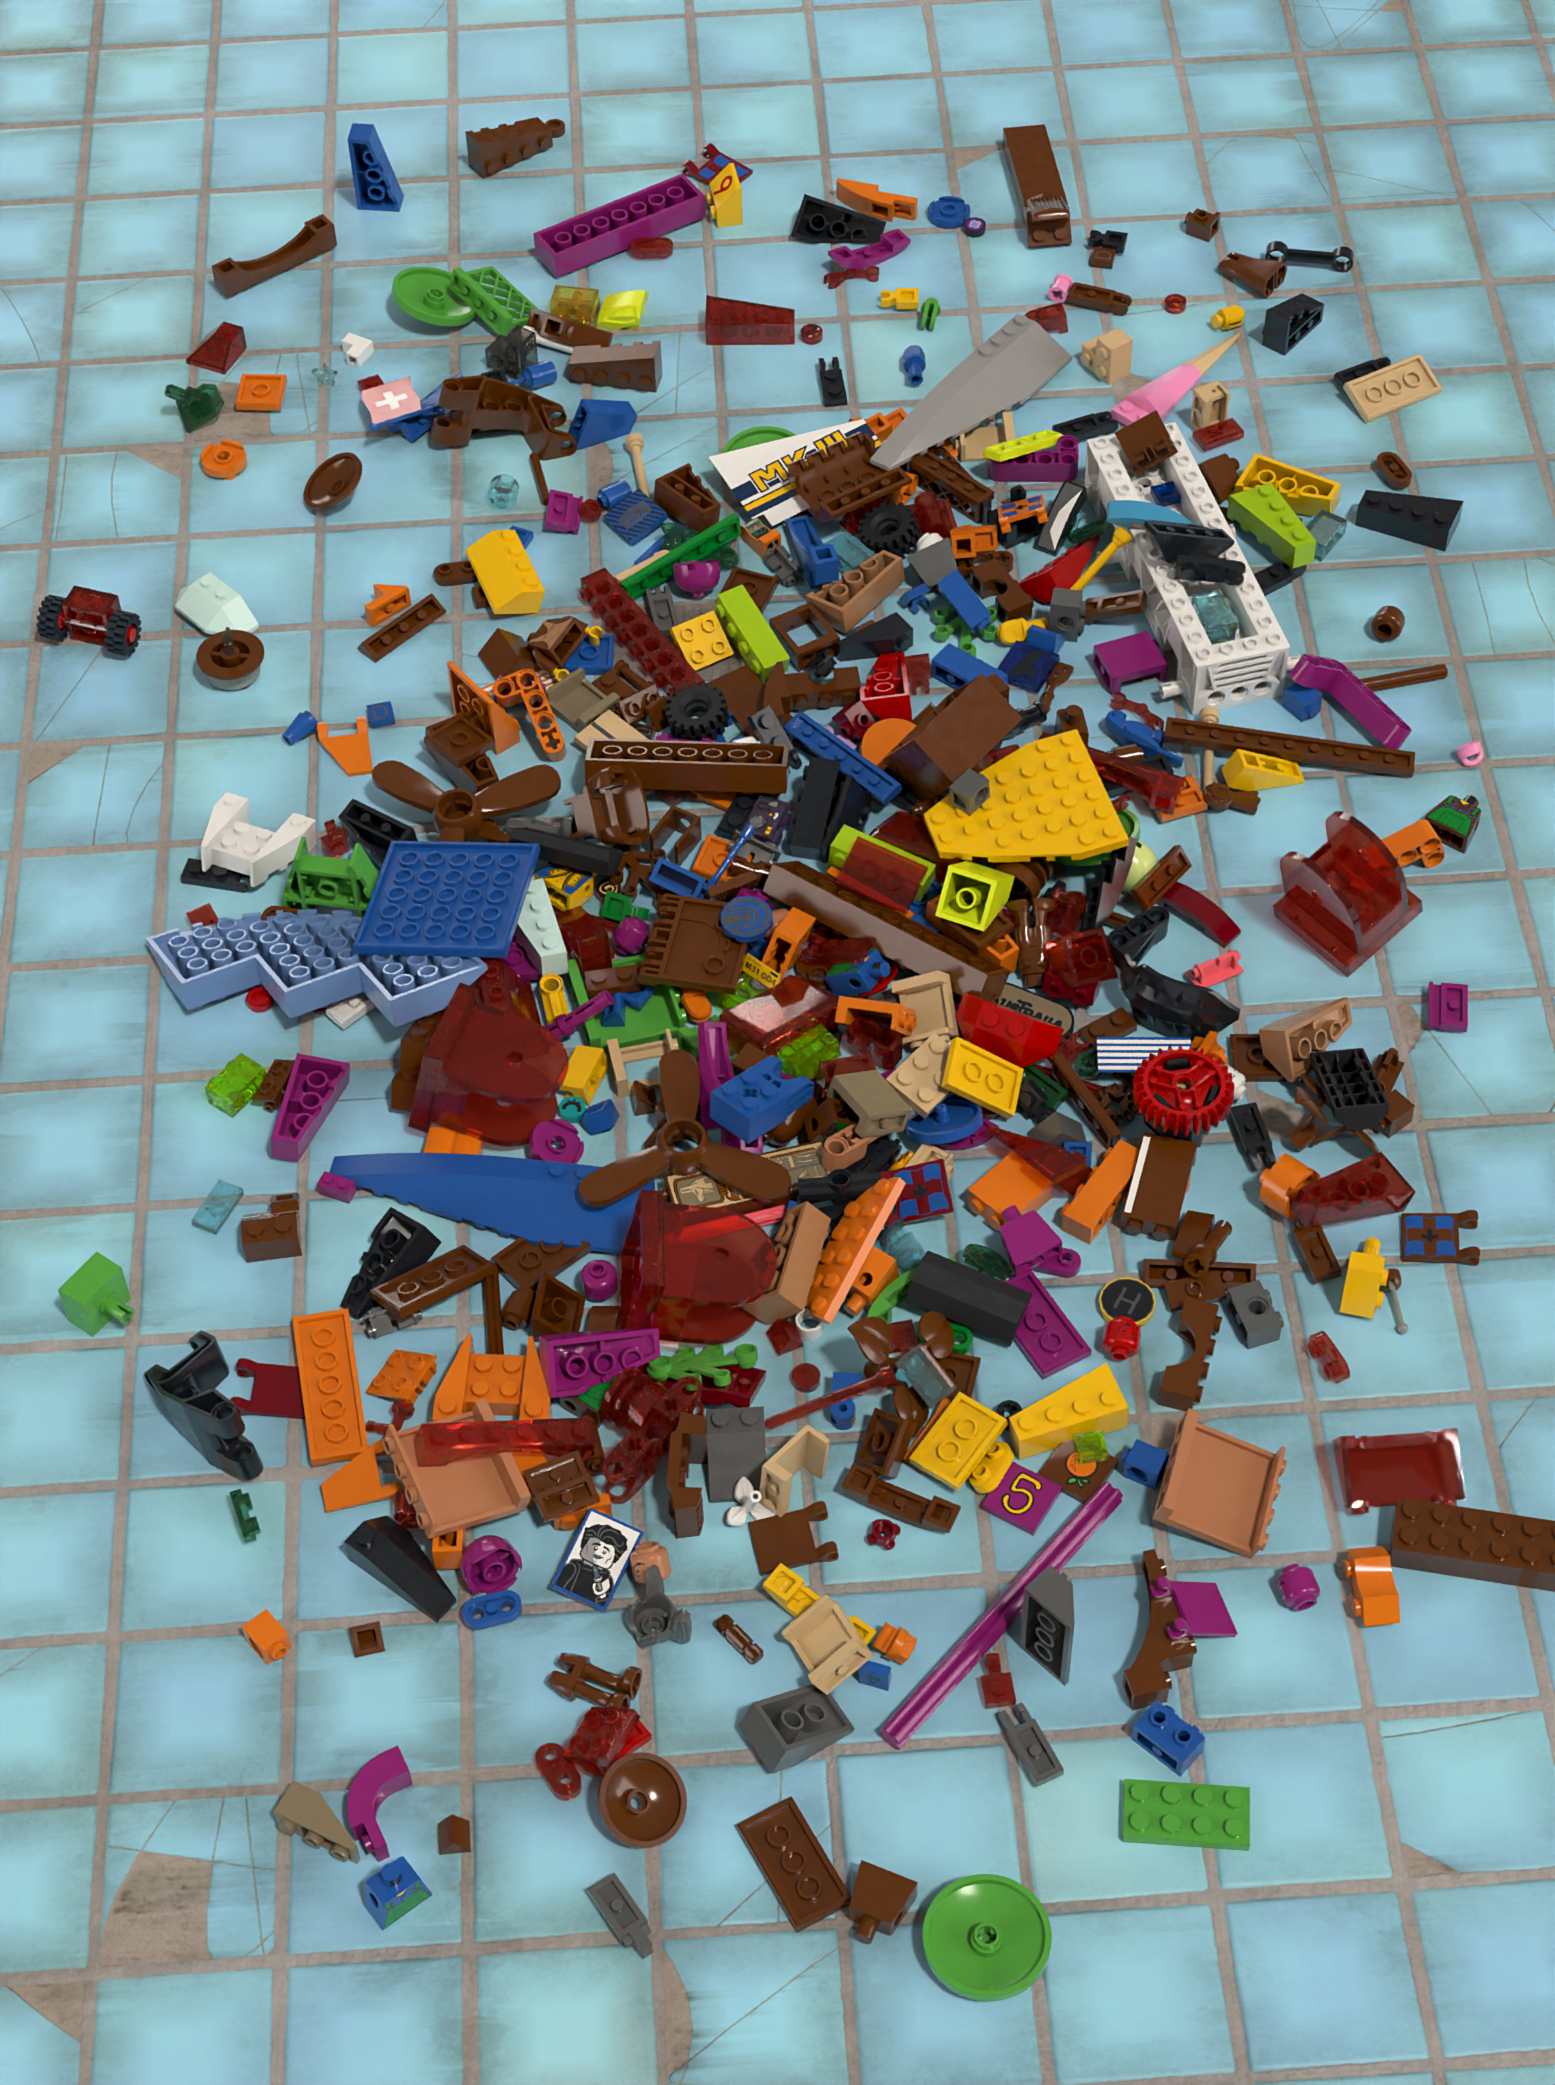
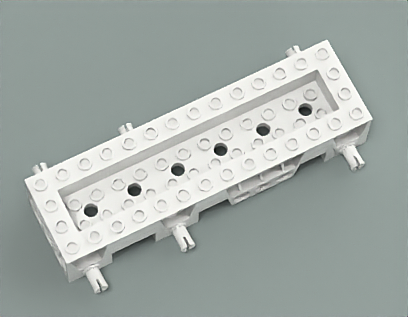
(1207, 673)

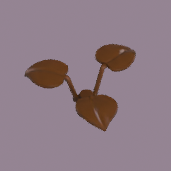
(1307, 1130)
(874, 1338)

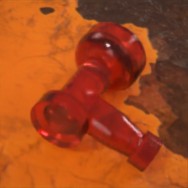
(401, 1411)

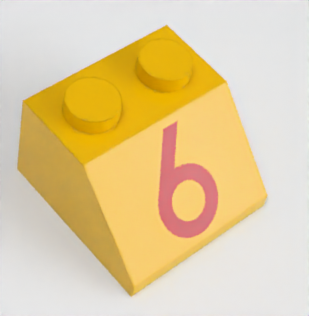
(725, 198)

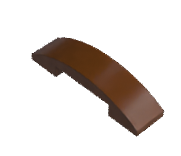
(899, 1503)

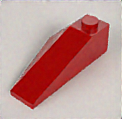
(1060, 572)
(888, 688)

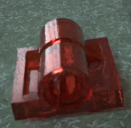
(933, 515)
(600, 1738)

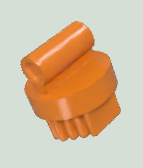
(895, 1643)

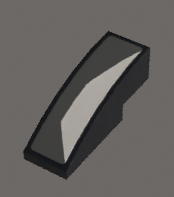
(1061, 518)

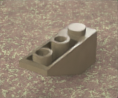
(309, 1816)

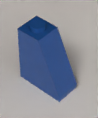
(601, 421)
(964, 602)

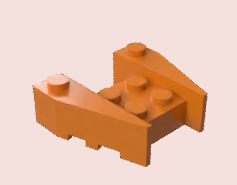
(508, 1382)

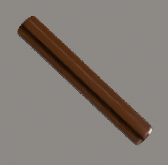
(1406, 677)
(493, 1313)

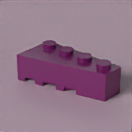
(308, 1100)

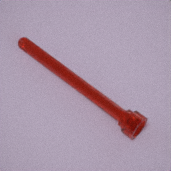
(884, 1378)

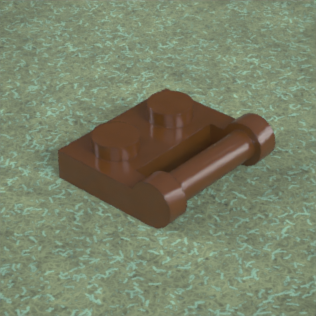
(611, 681)

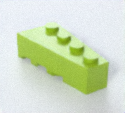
(1274, 524)
(749, 632)
(845, 840)

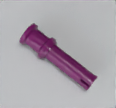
(567, 1023)

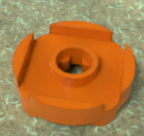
(214, 463)

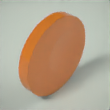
(883, 738)

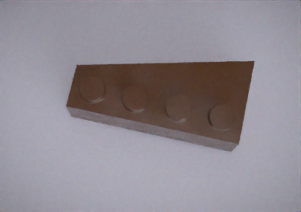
(618, 366)
(474, 775)

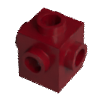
(853, 721)

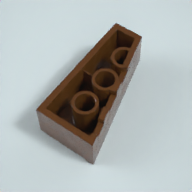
(507, 145)

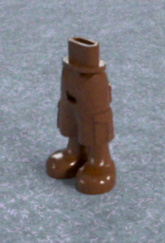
(1031, 942)

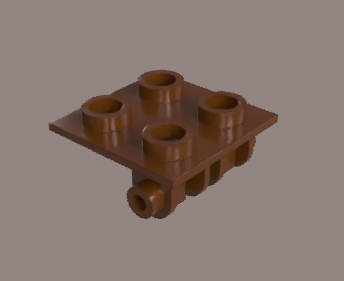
(1146, 442)

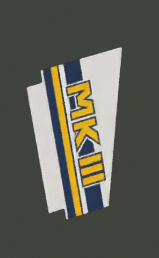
(761, 471)

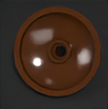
(333, 481)
(659, 1799)

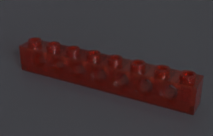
(637, 632)

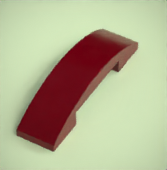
(1200, 909)

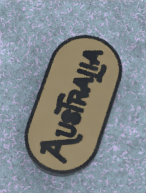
(1038, 1007)

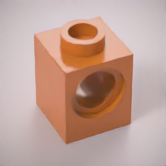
(267, 1637)

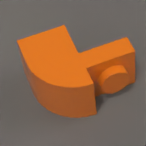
(969, 540)

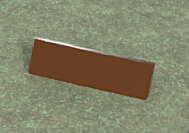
(402, 628)
(1161, 1271)

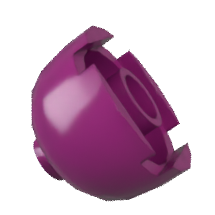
(697, 576)
(490, 1564)

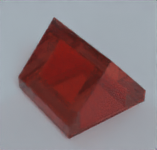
(784, 1337)

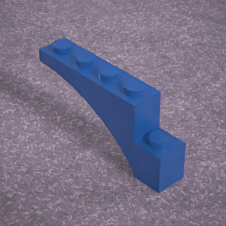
(816, 559)

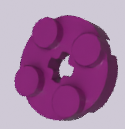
(553, 1131)

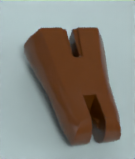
(1255, 273)

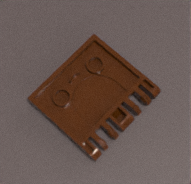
(691, 947)

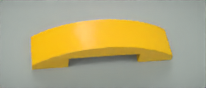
(792, 1594)

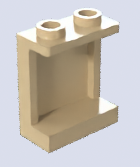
(933, 1005)
(827, 1644)

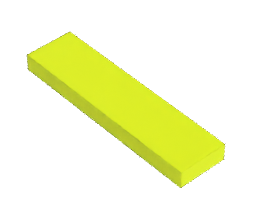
(1022, 445)

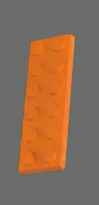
(330, 1386)

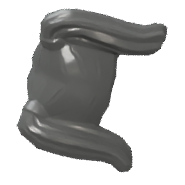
(657, 1613)

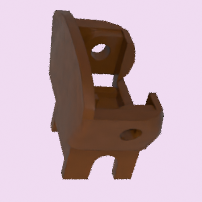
(614, 814)

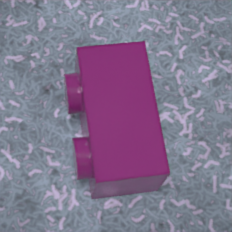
(336, 1187)

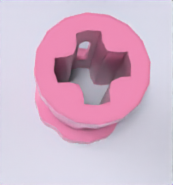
(1061, 286)

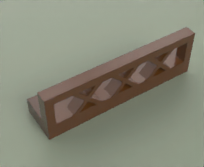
(950, 480)

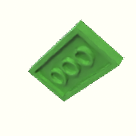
(1186, 1814)

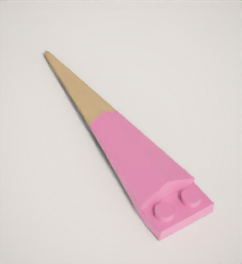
(1169, 389)

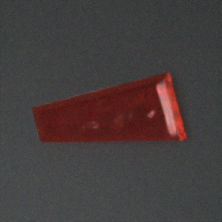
(1353, 1193)

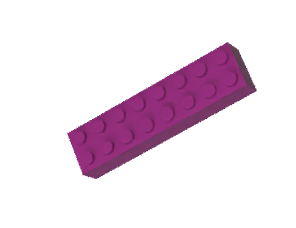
(617, 223)

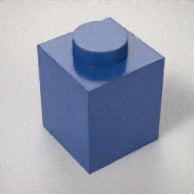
(1302, 701)

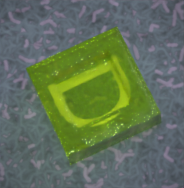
(1090, 1447)

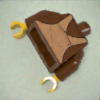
(557, 641)

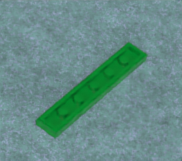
(692, 550)

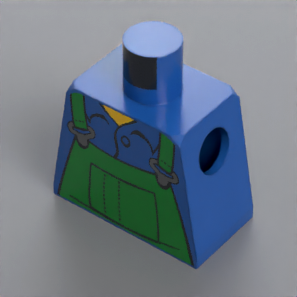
(857, 977)
(394, 1892)

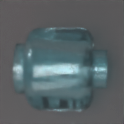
(503, 490)

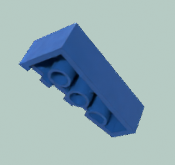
(372, 173)

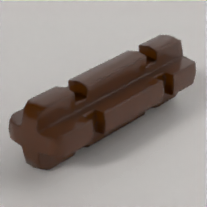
(739, 1639)

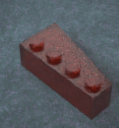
(747, 323)

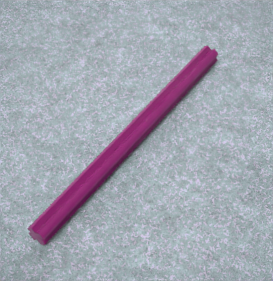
(998, 1618)

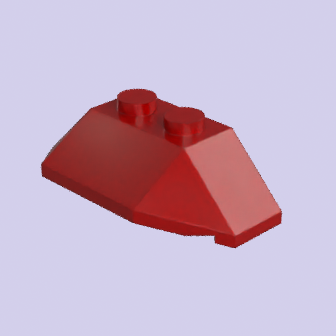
(1006, 1031)

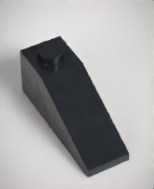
(882, 637)

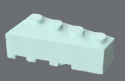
(540, 933)

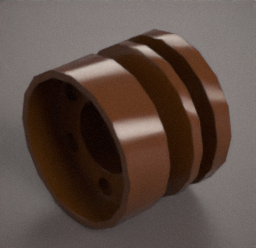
(1029, 877)

